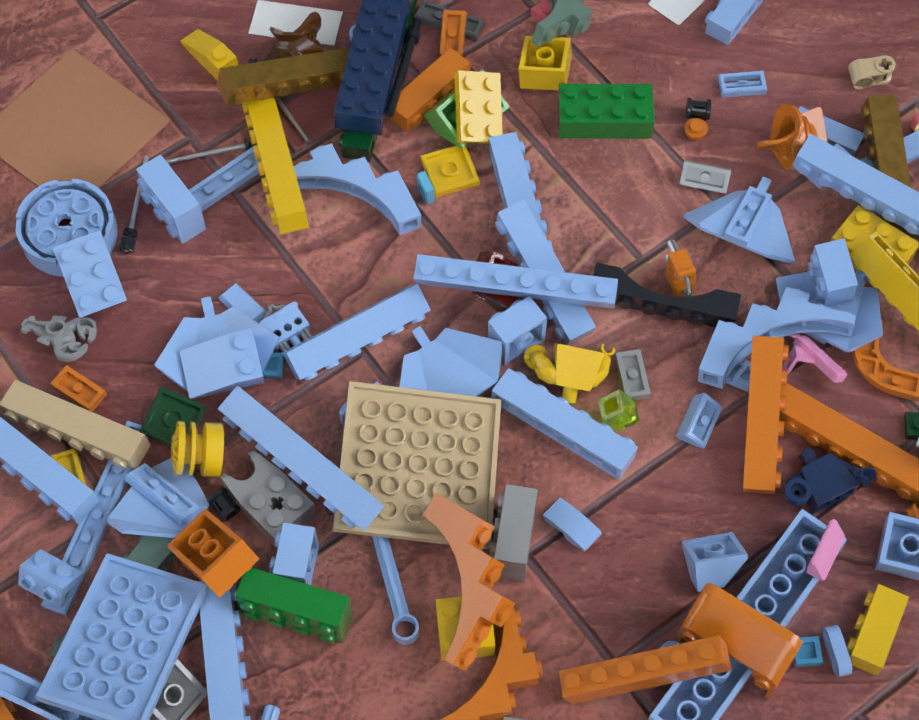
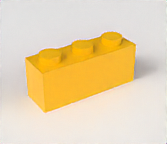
(876, 629)

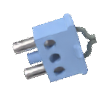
(285, 325)

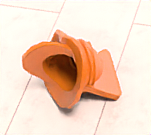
(791, 131)

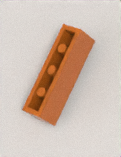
(428, 89)

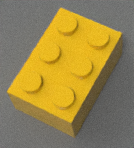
(864, 223)

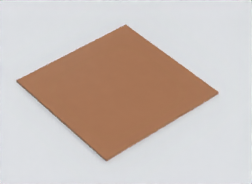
(76, 125)

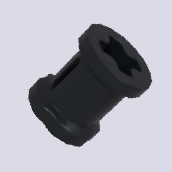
(698, 108)
(223, 504)

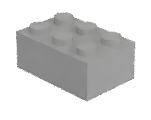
(514, 530)

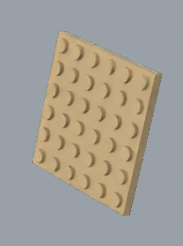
(419, 444)

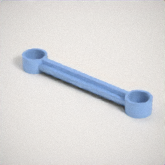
(394, 589)

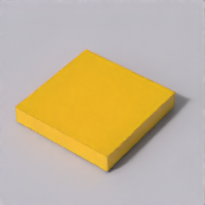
(450, 170)

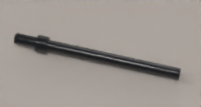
(412, 38)

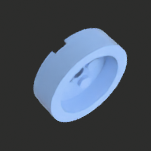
(49, 204)

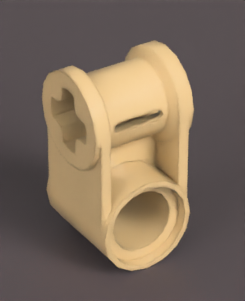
(870, 73)

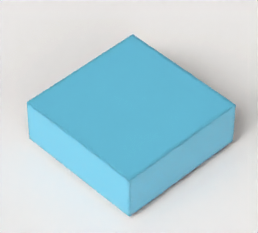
(425, 188)

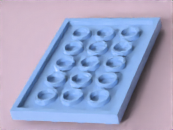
(122, 642)

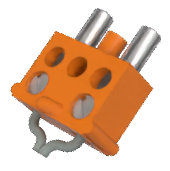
(680, 271)

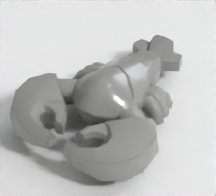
(62, 335)

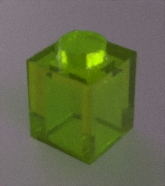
(618, 410)

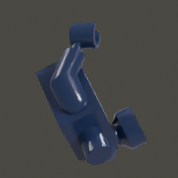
(824, 481)

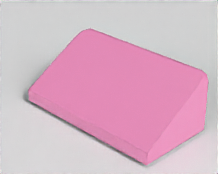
(826, 551)

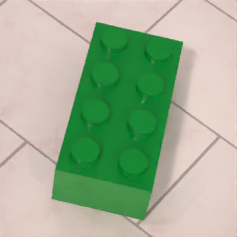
(606, 111)
(294, 605)

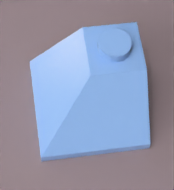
(713, 559)

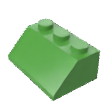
(443, 117)

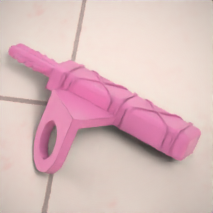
(808, 351)

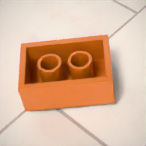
(212, 552)

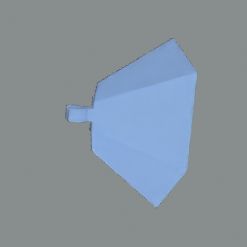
(746, 220)
(864, 306)
(198, 330)
(452, 363)
(141, 517)

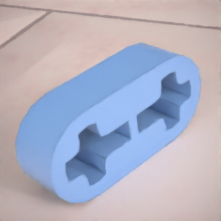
(837, 651)

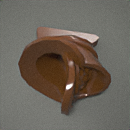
(299, 42)

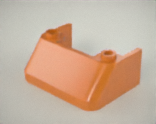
(749, 635)

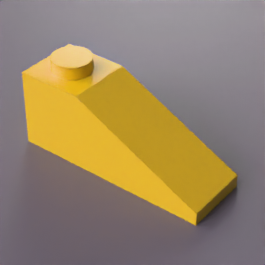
(209, 52)

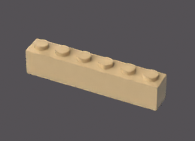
(75, 425)

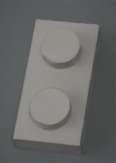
(705, 176)
(632, 374)

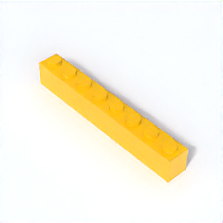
(276, 165)

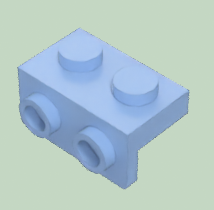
(48, 577)

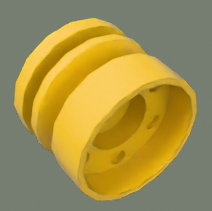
(198, 449)

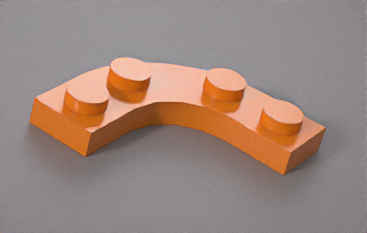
(883, 375)

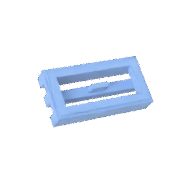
(742, 87)

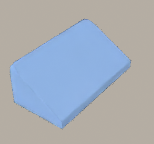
(699, 420)

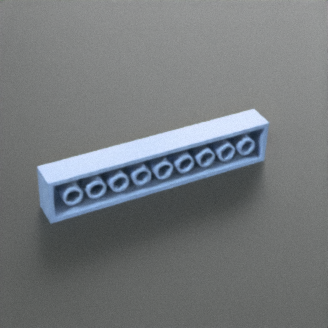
(773, 590)

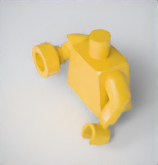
(571, 367)

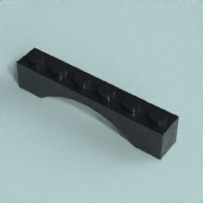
(698, 310)

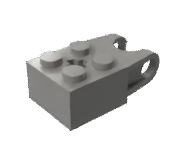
(267, 491)

